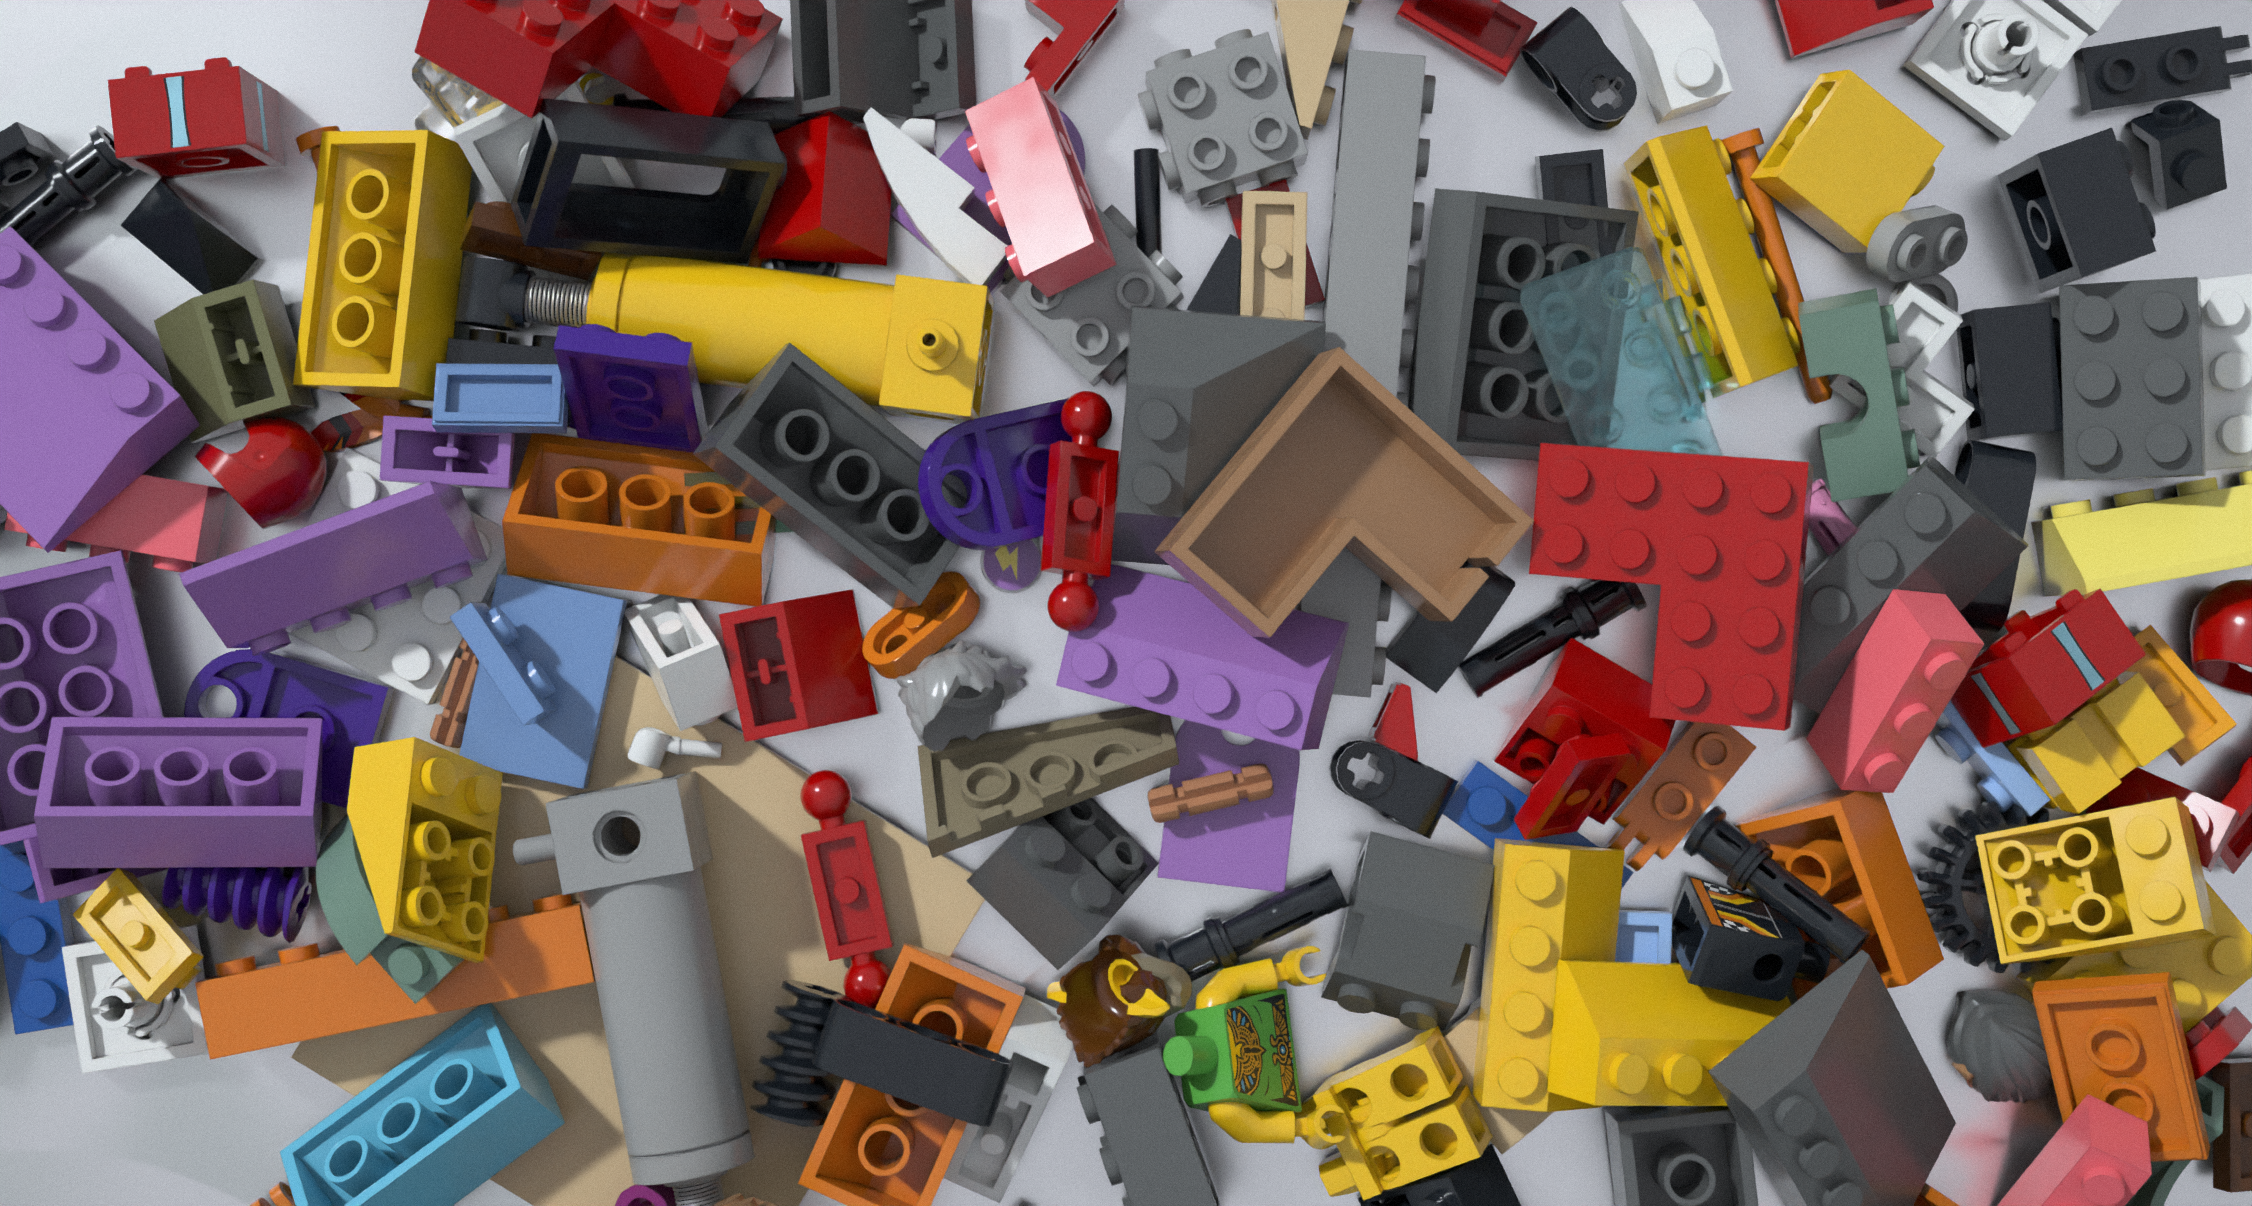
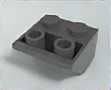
(1063, 878)

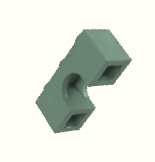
(1850, 339)

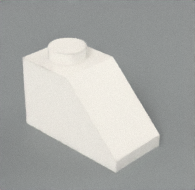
(1676, 56)
(682, 659)

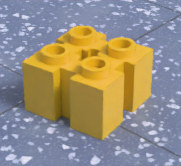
(2097, 743)

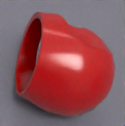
(274, 474)
(2223, 636)

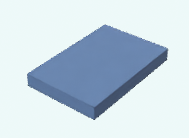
(576, 645)

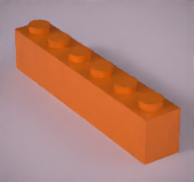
(330, 995)

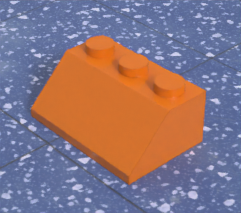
(1854, 859)

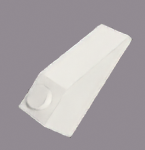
(1039, 1051)

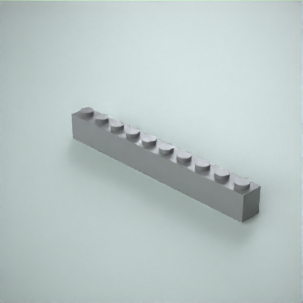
(1367, 297)

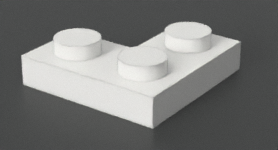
(1922, 330)

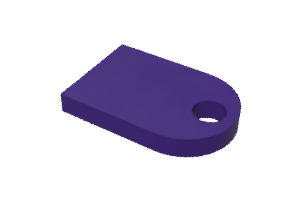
(1004, 474)
(293, 688)

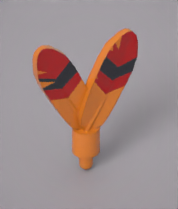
(363, 424)

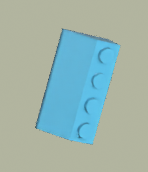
(429, 1123)

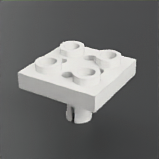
(2004, 37)
(110, 1013)

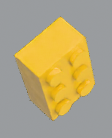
(2200, 969)

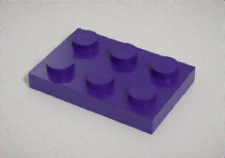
(631, 387)

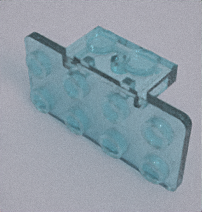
(1622, 356)

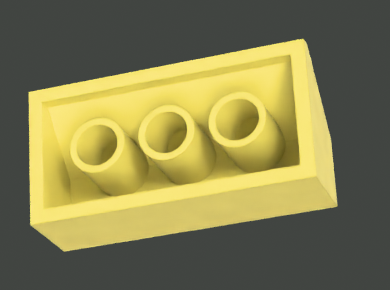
(2146, 537)

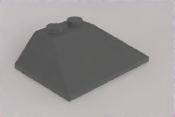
(1190, 405)

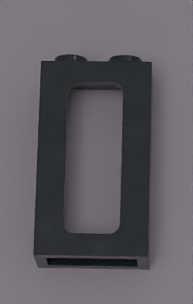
(646, 221)

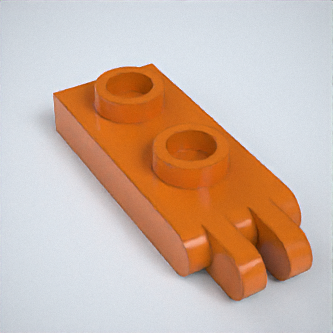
(1679, 790)

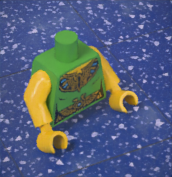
(1241, 1055)

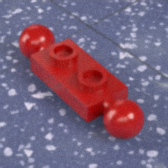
(1079, 511)
(846, 887)

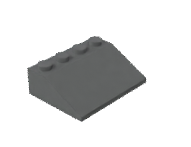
(1475, 354)
(1838, 1096)

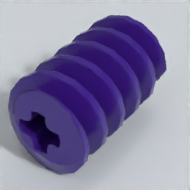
(243, 893)

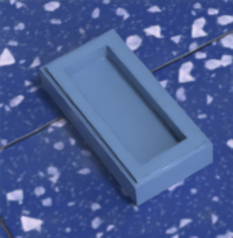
(499, 398)

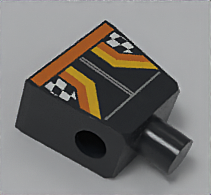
(1740, 943)

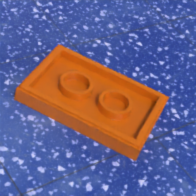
(2128, 1049)

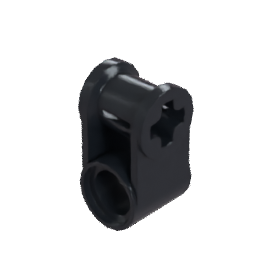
(1574, 65)
(1400, 789)

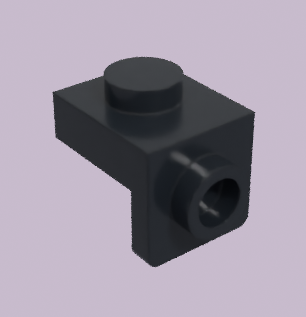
(2182, 151)

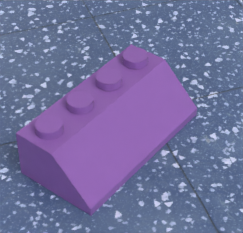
(337, 567)
(1183, 657)
(180, 792)

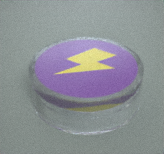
(1012, 567)

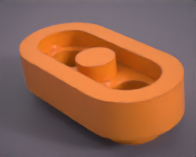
(910, 634)

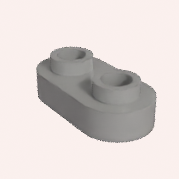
(1916, 243)

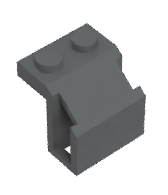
(883, 55)
(1409, 932)

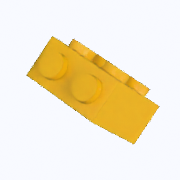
(1847, 160)

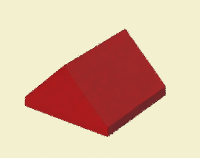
(832, 197)

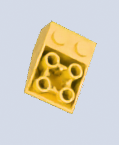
(427, 841)
(2096, 883)

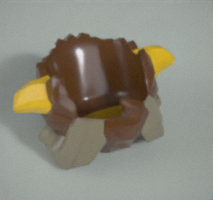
(1117, 998)

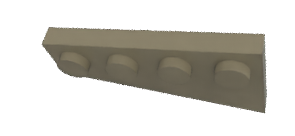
(1036, 770)

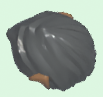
(1999, 1046)

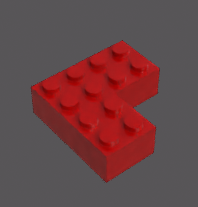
(675, 52)
(1721, 544)

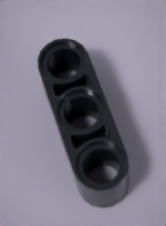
(2004, 483)
(912, 1062)

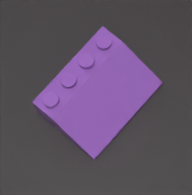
(74, 402)
(64, 652)

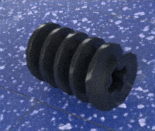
(797, 1082)

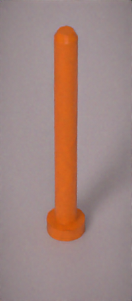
(1773, 248)

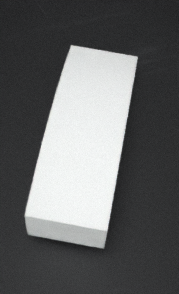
(935, 203)

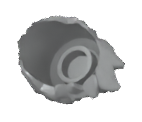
(957, 693)

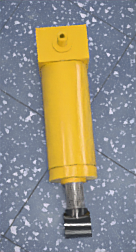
(895, 346)

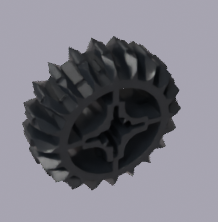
(1952, 878)

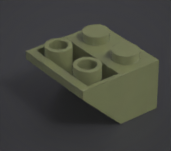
(233, 357)

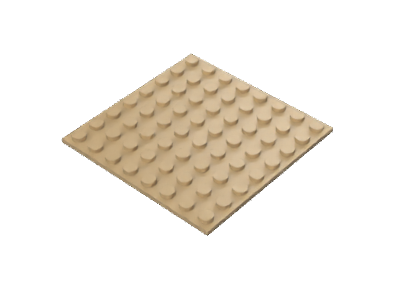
(762, 936)

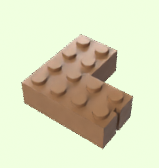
(1334, 472)

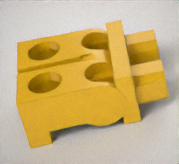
(1398, 1119)

